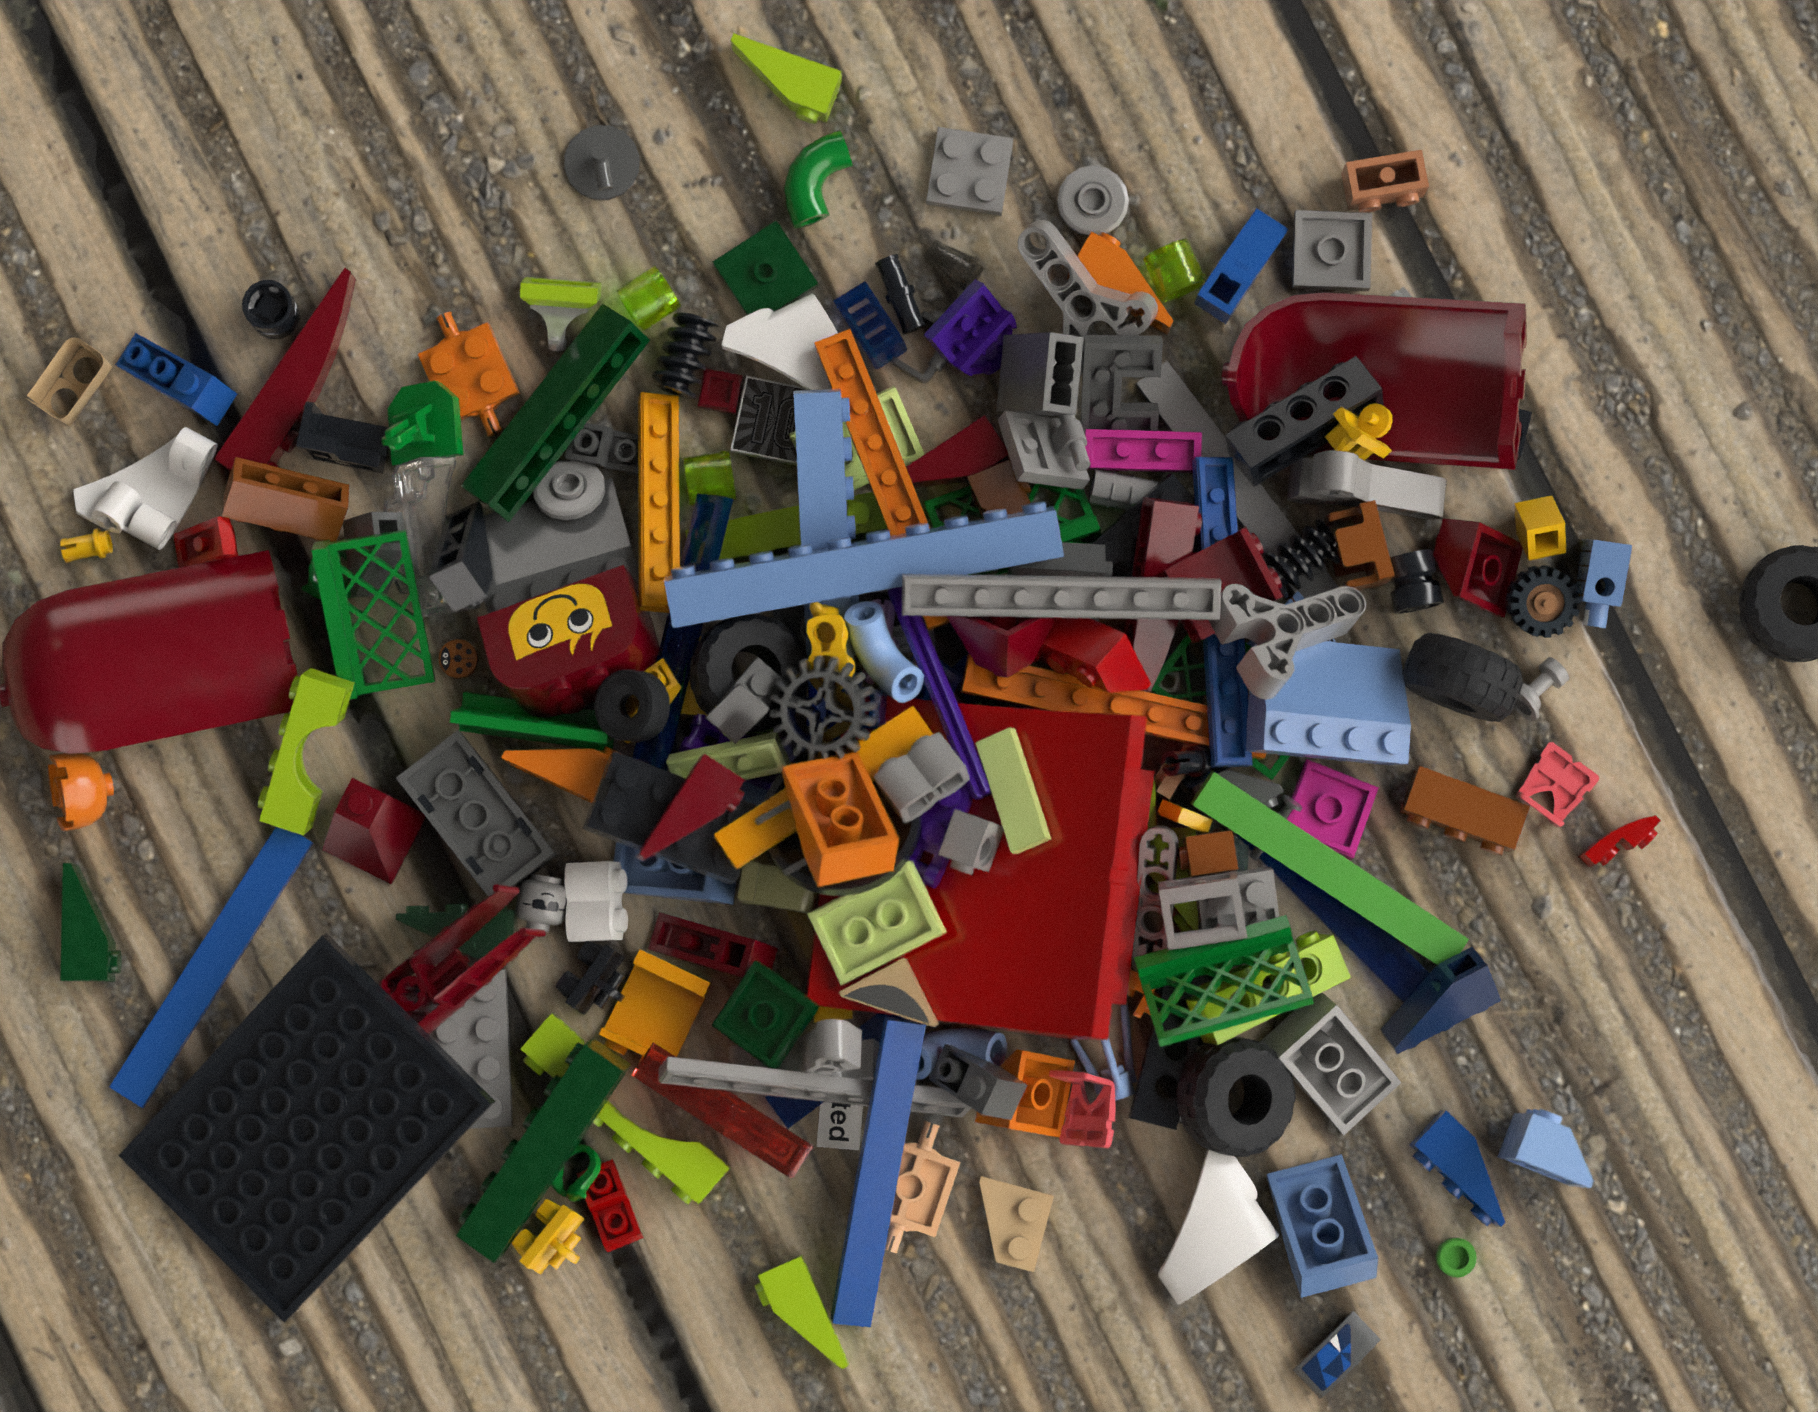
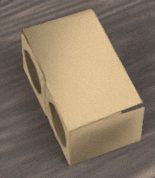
(51, 382)

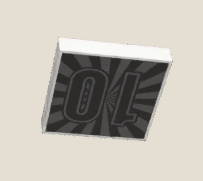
(765, 421)

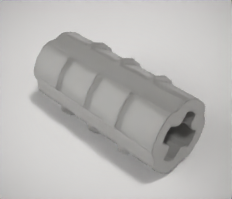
(1117, 489)

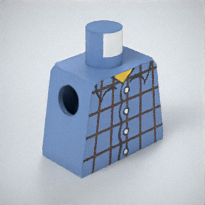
(1603, 561)

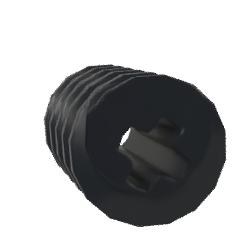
(684, 354)
(1303, 555)

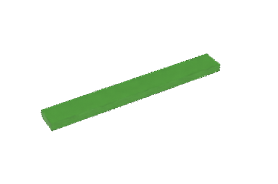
(1327, 869)

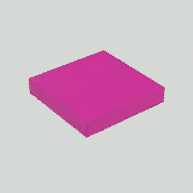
(1332, 807)

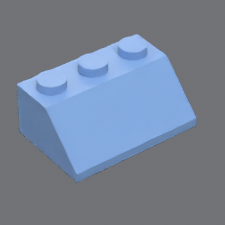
(1546, 1147)

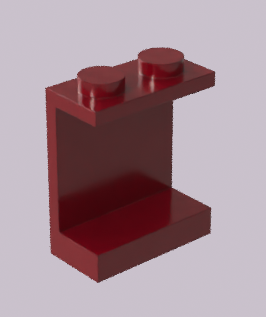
(1234, 561)

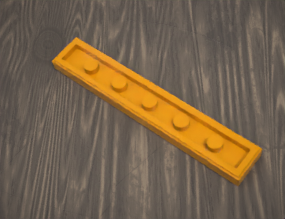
(657, 497)
(746, 840)

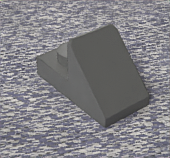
(745, 701)

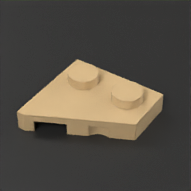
(1015, 1221)

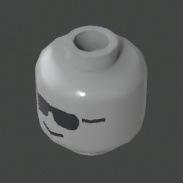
(541, 902)

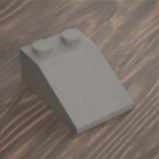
(1332, 1062)

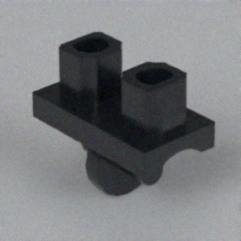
(598, 982)

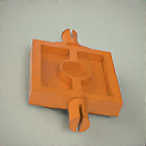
(472, 369)

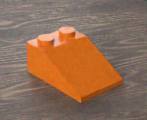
(568, 769)
(840, 819)

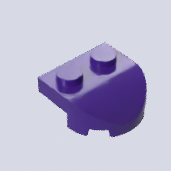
(972, 331)

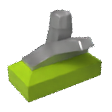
(559, 303)

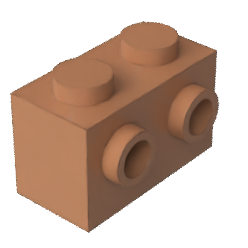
(1385, 180)

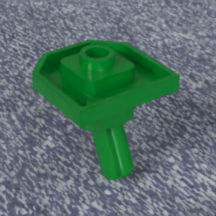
(423, 423)

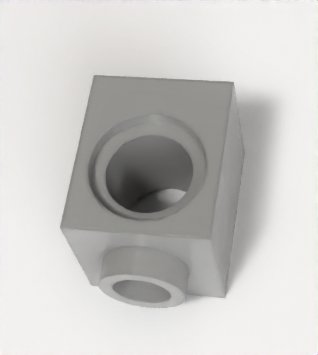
(971, 842)

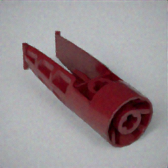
(452, 982)

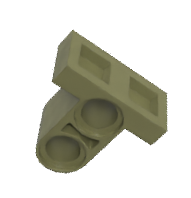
(771, 888)

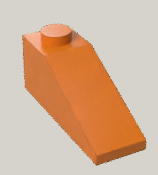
(1116, 270)

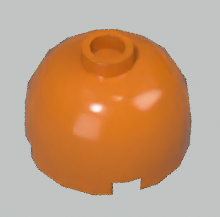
(79, 789)

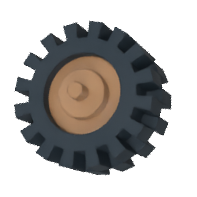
(1543, 601)

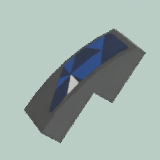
(1336, 1354)

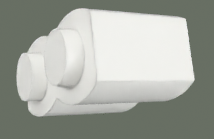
(595, 902)

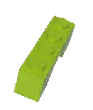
(292, 797)

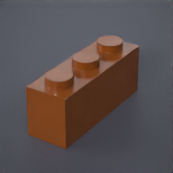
(285, 500)
(1464, 811)

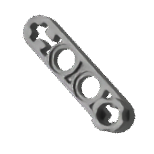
(1147, 899)

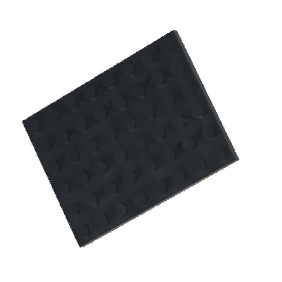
(306, 1127)

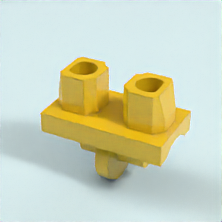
(1360, 433)
(554, 1242)

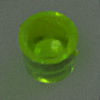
(1174, 270)
(648, 298)
(709, 475)

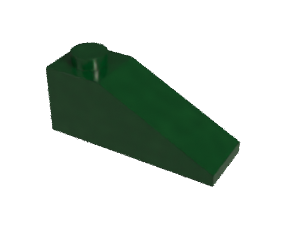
(86, 941)

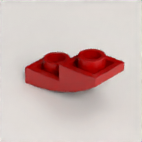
(1630, 835)
(612, 1208)

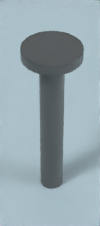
(1290, 804)

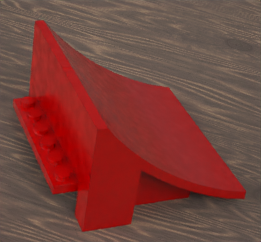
(1047, 929)

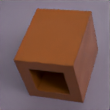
(1208, 854)

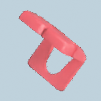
(1561, 776)
(1086, 1122)

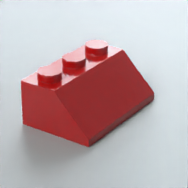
(1093, 655)

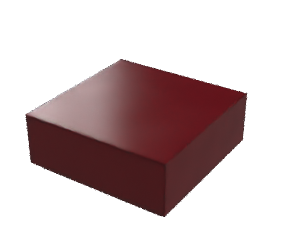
(720, 391)

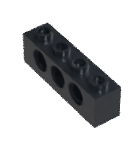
(1295, 439)
(1146, 1103)

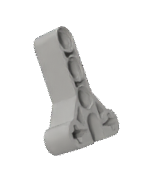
(1108, 304)
(1348, 481)
(1282, 630)
(829, 1049)

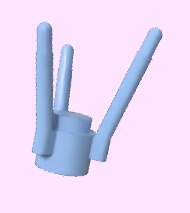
(1121, 1078)

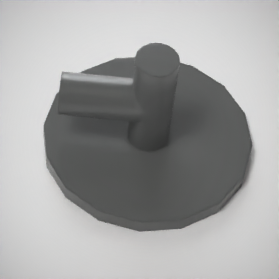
(602, 162)

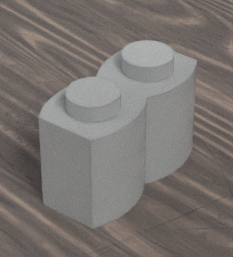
(921, 776)

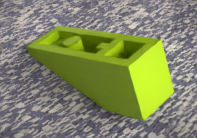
(796, 81)
(797, 1302)

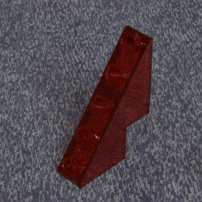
(729, 1116)

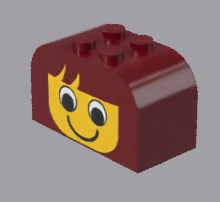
(568, 641)

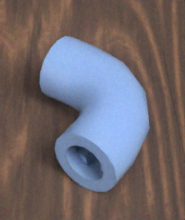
(879, 653)
(978, 1042)

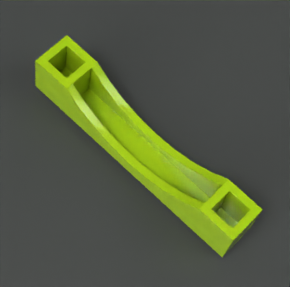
(687, 1164)

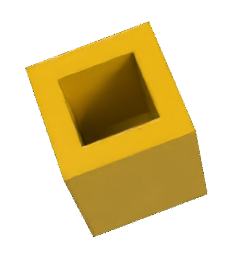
(1540, 528)

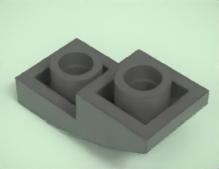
(605, 448)

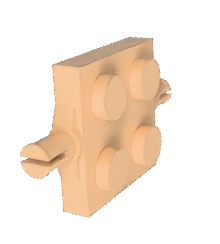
(921, 1188)

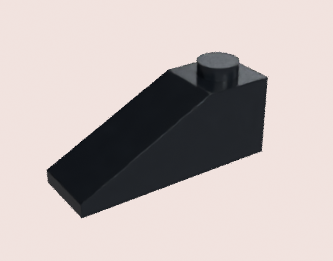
(462, 559)

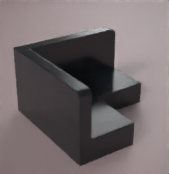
(341, 440)

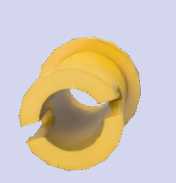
(86, 546)

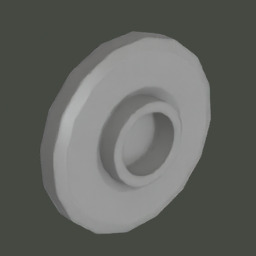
(1092, 200)
(570, 490)

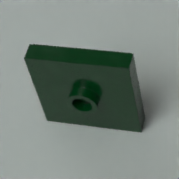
(765, 271)
(765, 1015)

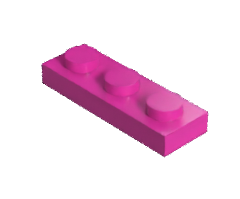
(1142, 450)

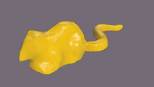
(829, 638)

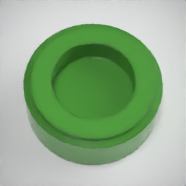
(1456, 1257)

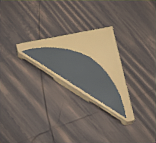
(893, 991)

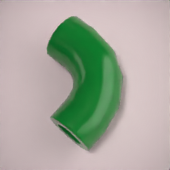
(807, 176)

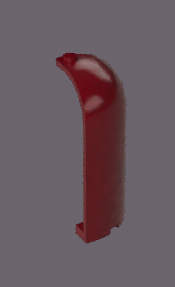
(1441, 364)
(150, 657)

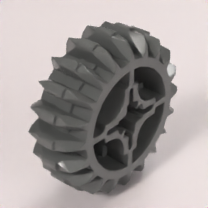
(828, 690)

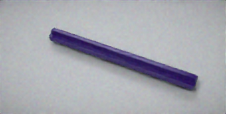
(942, 696)

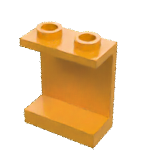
(656, 1007)

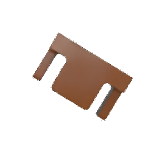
(1361, 546)

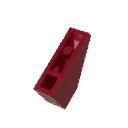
(960, 456)
(700, 799)
(708, 946)

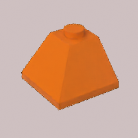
(1044, 1099)

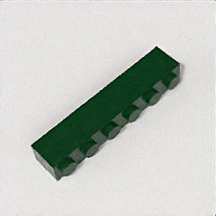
(555, 412)
(543, 1149)

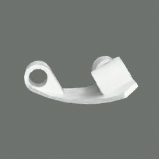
(785, 340)
(152, 493)
(1218, 1230)

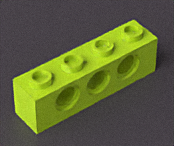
(1322, 967)

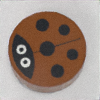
(458, 659)

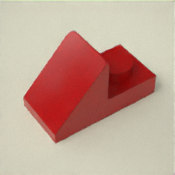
(206, 542)

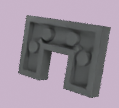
(1104, 364)

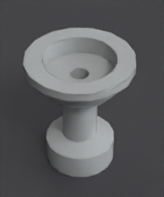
(1551, 674)

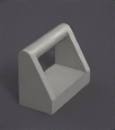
(1197, 889)

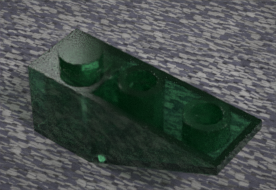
(481, 943)

